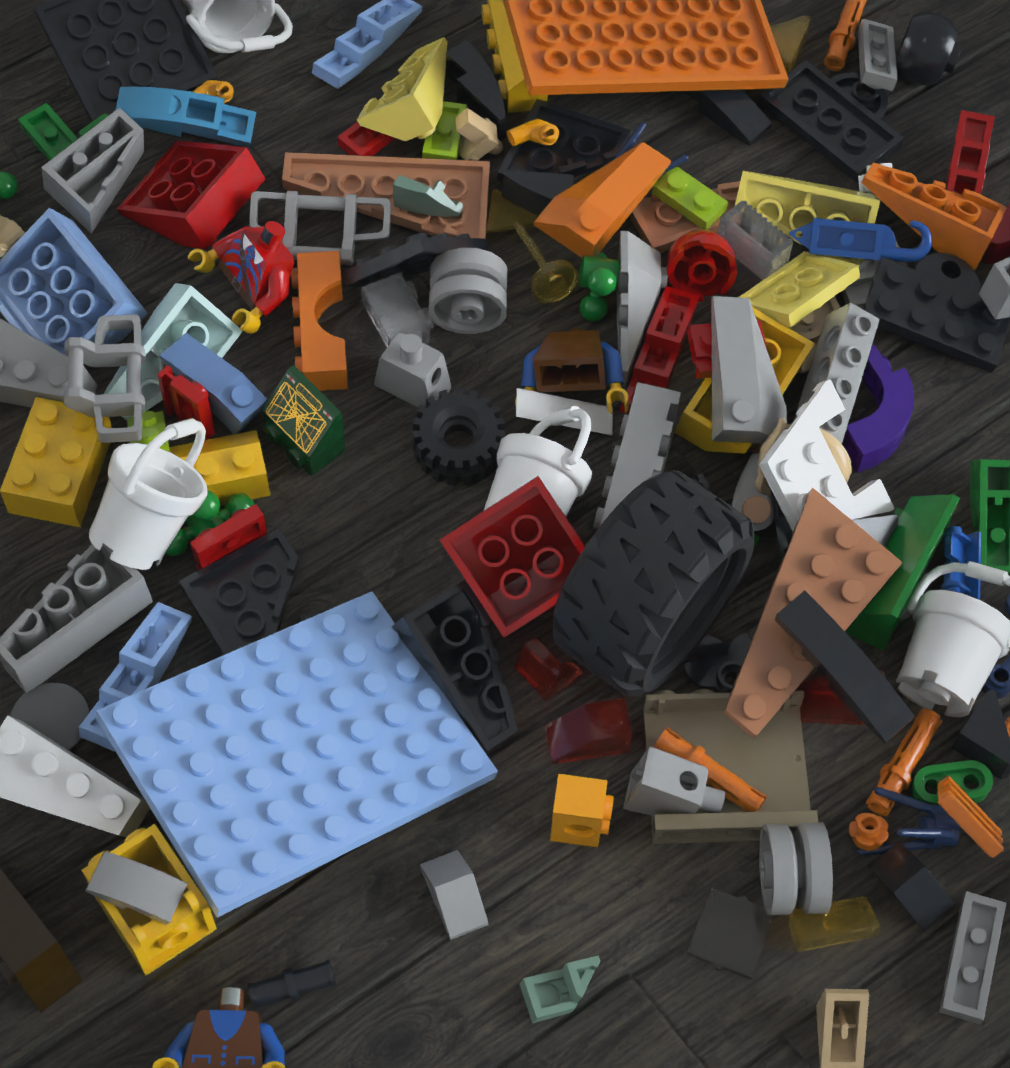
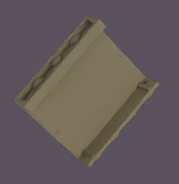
(769, 763)

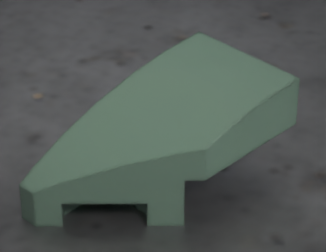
(423, 199)
(559, 990)

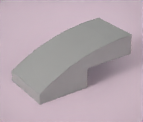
(136, 886)

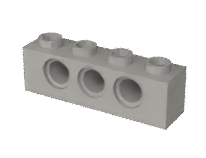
(842, 359)

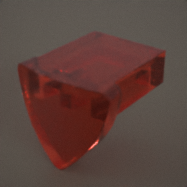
(544, 670)

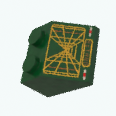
(303, 422)

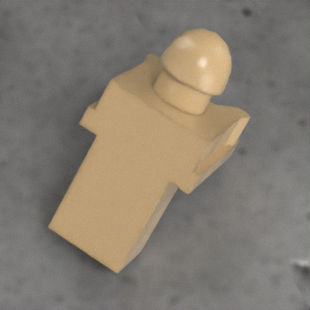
(478, 136)

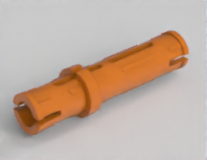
(843, 38)
(897, 774)
(718, 777)

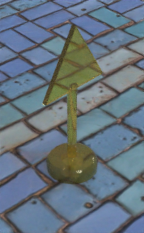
(553, 279)

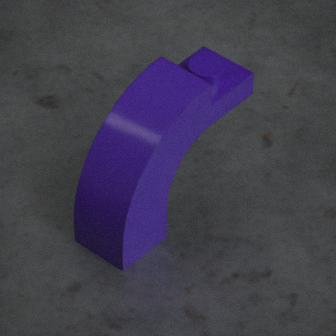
(880, 434)

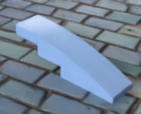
(373, 35)
(140, 664)

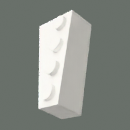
(60, 783)

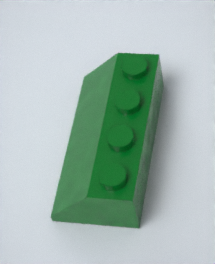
(914, 544)

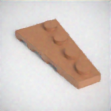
(662, 225)

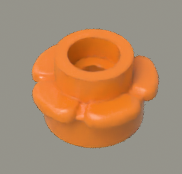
(868, 839)

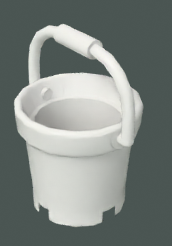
(236, 24)
(530, 455)
(149, 497)
(953, 641)

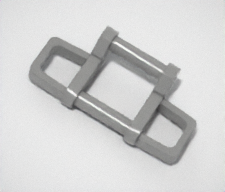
(347, 204)
(108, 355)

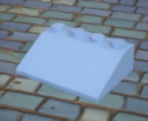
(61, 285)

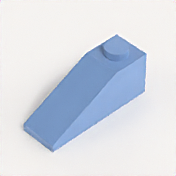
(230, 392)

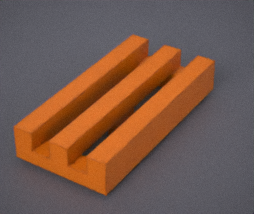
(970, 817)

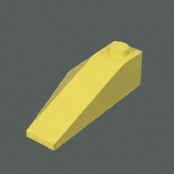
(413, 98)
(796, 202)

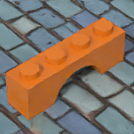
(319, 287)

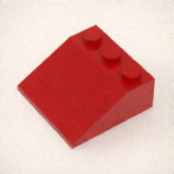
(194, 192)
(516, 555)

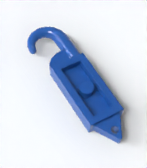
(860, 240)

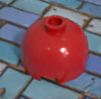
(701, 264)

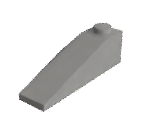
(636, 296)
(743, 379)

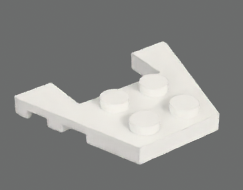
(804, 461)

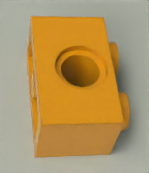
(580, 810)

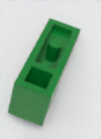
(991, 510)

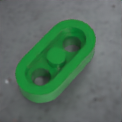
(959, 772)

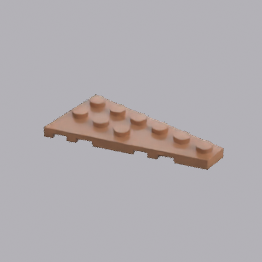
(375, 175)
(840, 571)

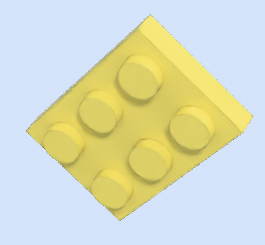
(801, 287)

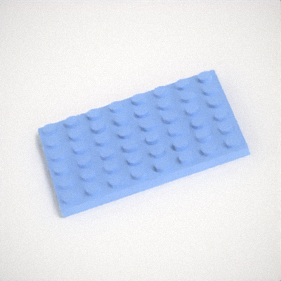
(293, 750)

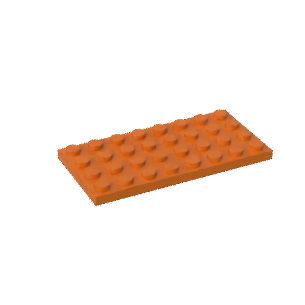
(644, 46)

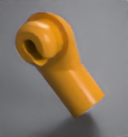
(216, 88)
(536, 131)

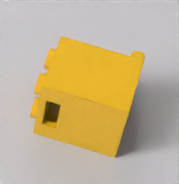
(146, 938)

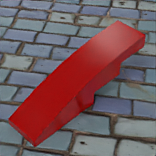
(969, 152)
(663, 341)

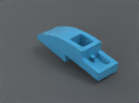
(187, 112)

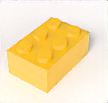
(54, 464)

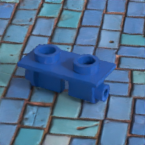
(962, 549)

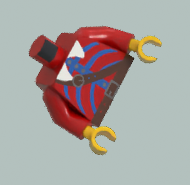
(255, 266)

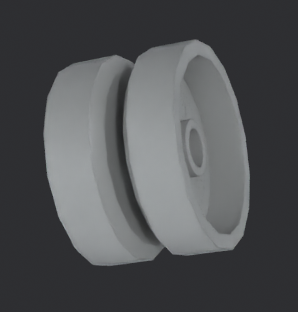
(468, 290)
(796, 868)

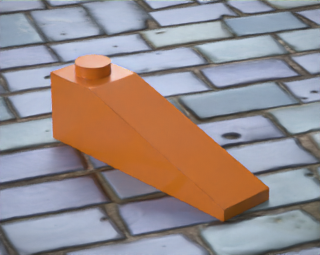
(598, 205)
(957, 222)

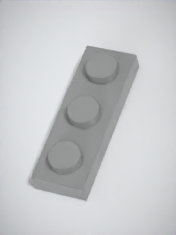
(877, 55)
(972, 958)

